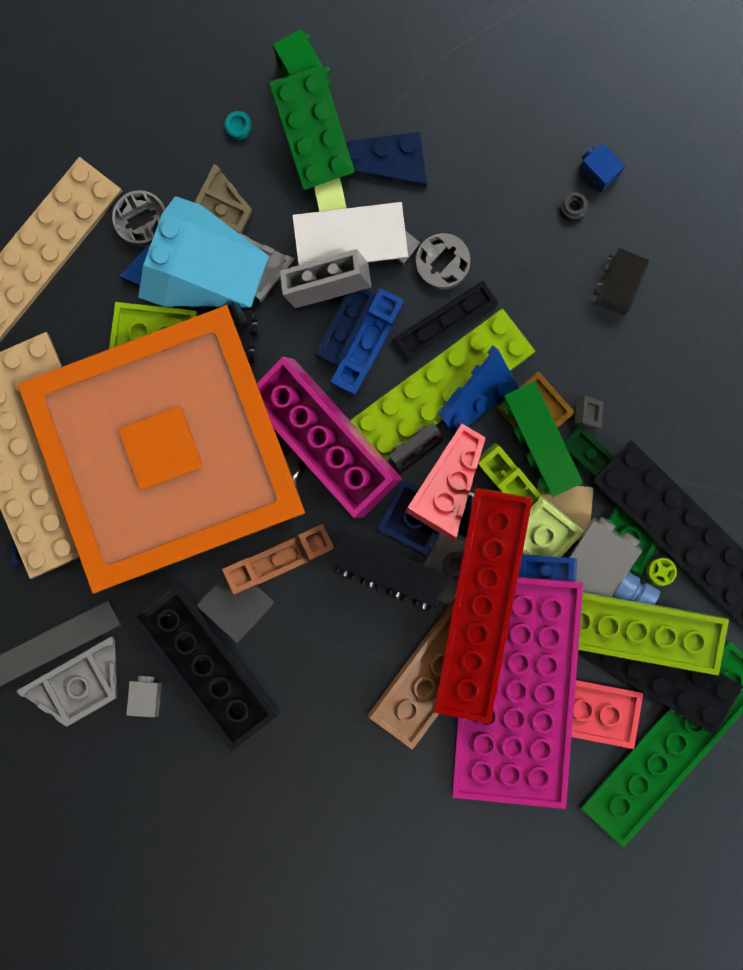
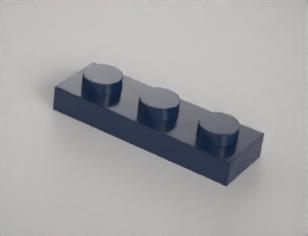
(345, 326)

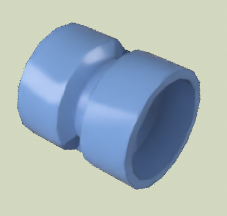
(632, 590)

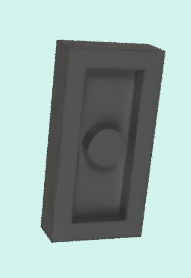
(408, 453)

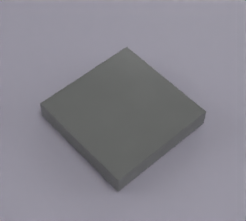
(236, 612)

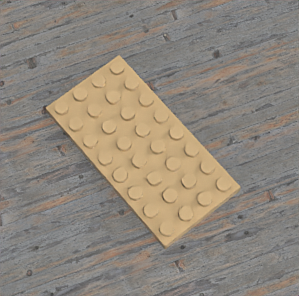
(25, 483)

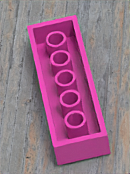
(325, 438)

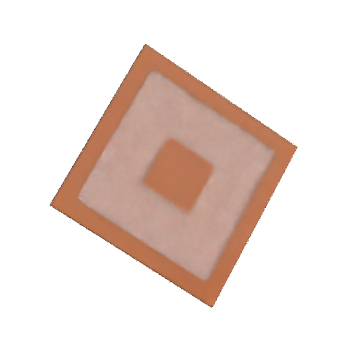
(160, 449)

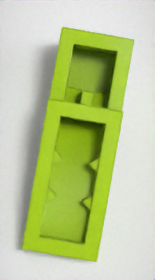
(506, 474)

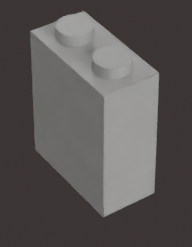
(604, 557)

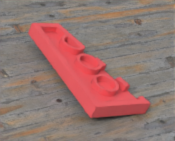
(446, 489)

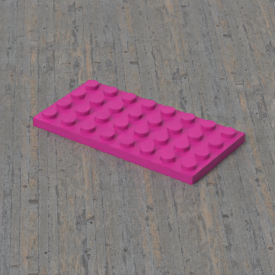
(528, 742)

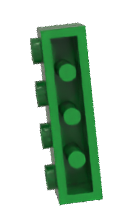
(542, 438)

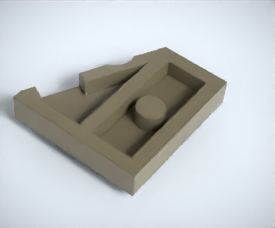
(224, 201)

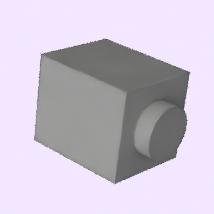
(144, 697)

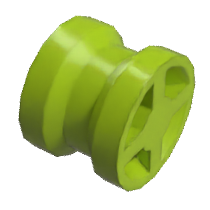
(666, 570)

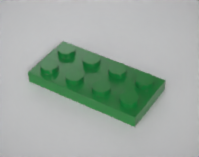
(311, 127)

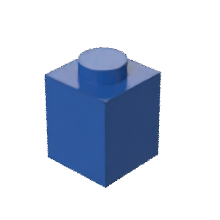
(601, 166)

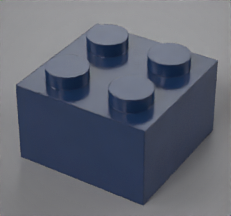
(404, 527)

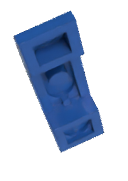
(367, 342)

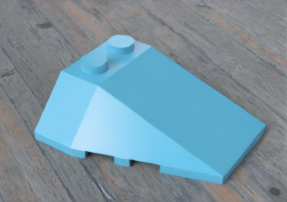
(199, 261)

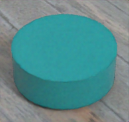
(238, 125)

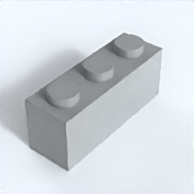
(325, 278)

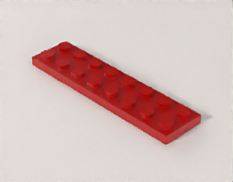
(483, 605)

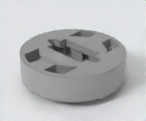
(134, 208)
(453, 268)

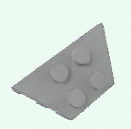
(77, 685)

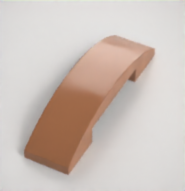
(278, 560)

